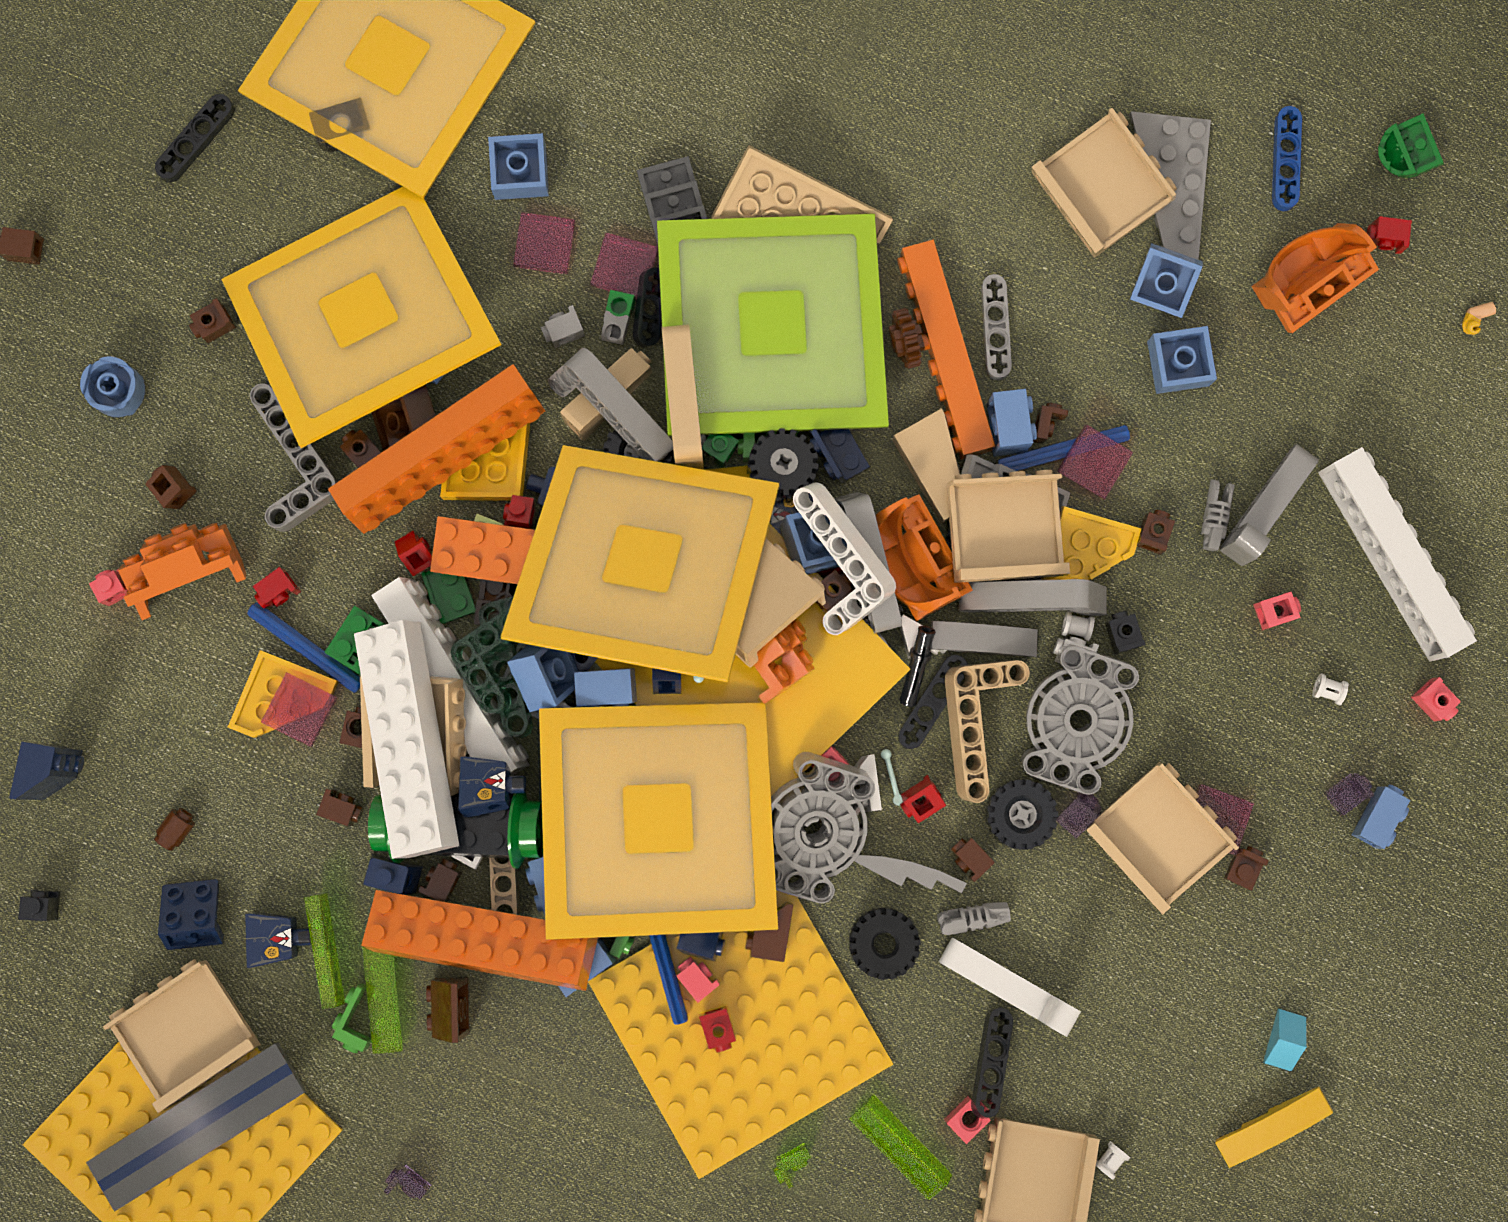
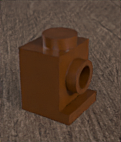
(220, 323)
(352, 440)
(170, 487)
(1148, 538)
(842, 583)
(340, 808)
(971, 858)
(441, 880)

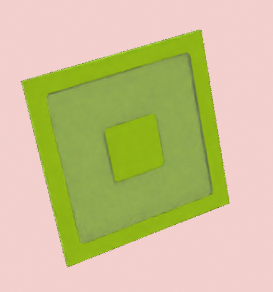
(778, 320)

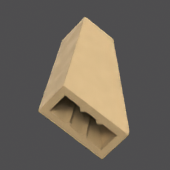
(629, 371)
(930, 458)

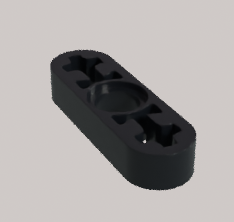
(640, 314)

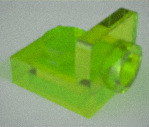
(793, 1159)

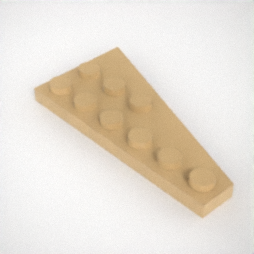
(775, 189)

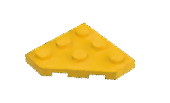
(492, 474)
(1093, 543)
(261, 688)

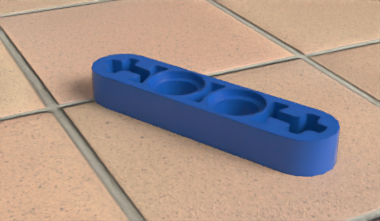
(1290, 159)

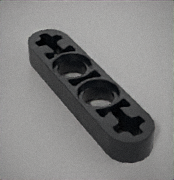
(199, 141)
(928, 699)
(987, 1061)

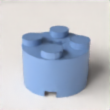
(109, 372)

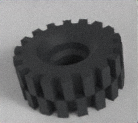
(862, 943)

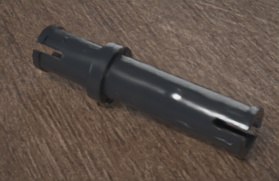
(920, 655)

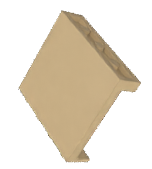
(1105, 183)
(1005, 527)
(777, 599)
(449, 708)
(1162, 835)
(182, 1033)
(1036, 1174)

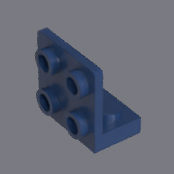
(841, 452)
(190, 915)

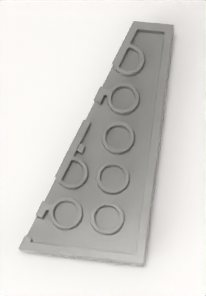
(1182, 152)

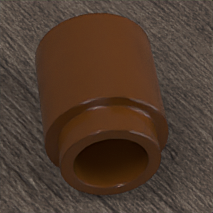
(174, 828)

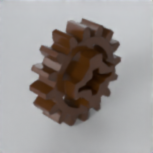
(906, 338)

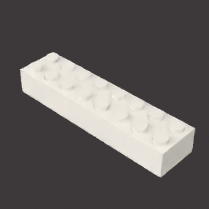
(1397, 555)
(483, 731)
(406, 739)

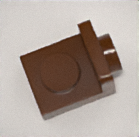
(1043, 423)
(1246, 867)

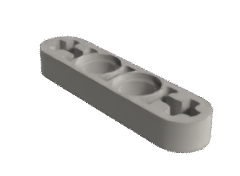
(996, 327)

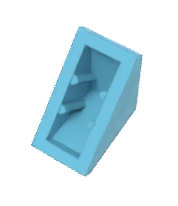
(1286, 1040)

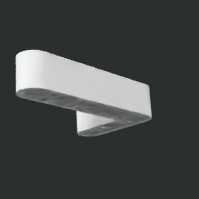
(846, 558)
(1009, 987)

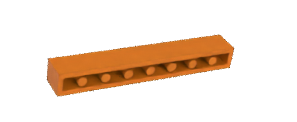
(946, 349)

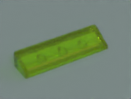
(324, 951)
(382, 1002)
(901, 1147)

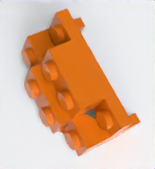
(1308, 278)
(918, 558)
(178, 560)
(795, 660)

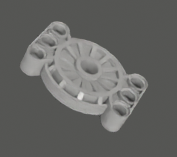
(1086, 744)
(840, 836)

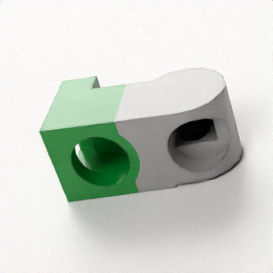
(617, 317)

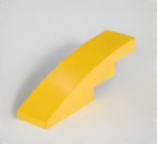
(1274, 1127)

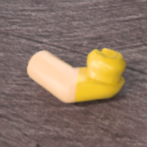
(1474, 315)

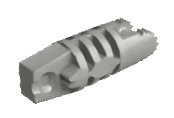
(1216, 515)
(972, 918)

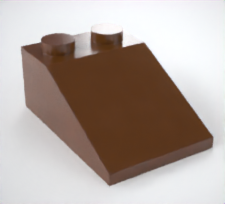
(448, 1008)

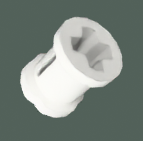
(1077, 626)
(1322, 683)
(1111, 1160)

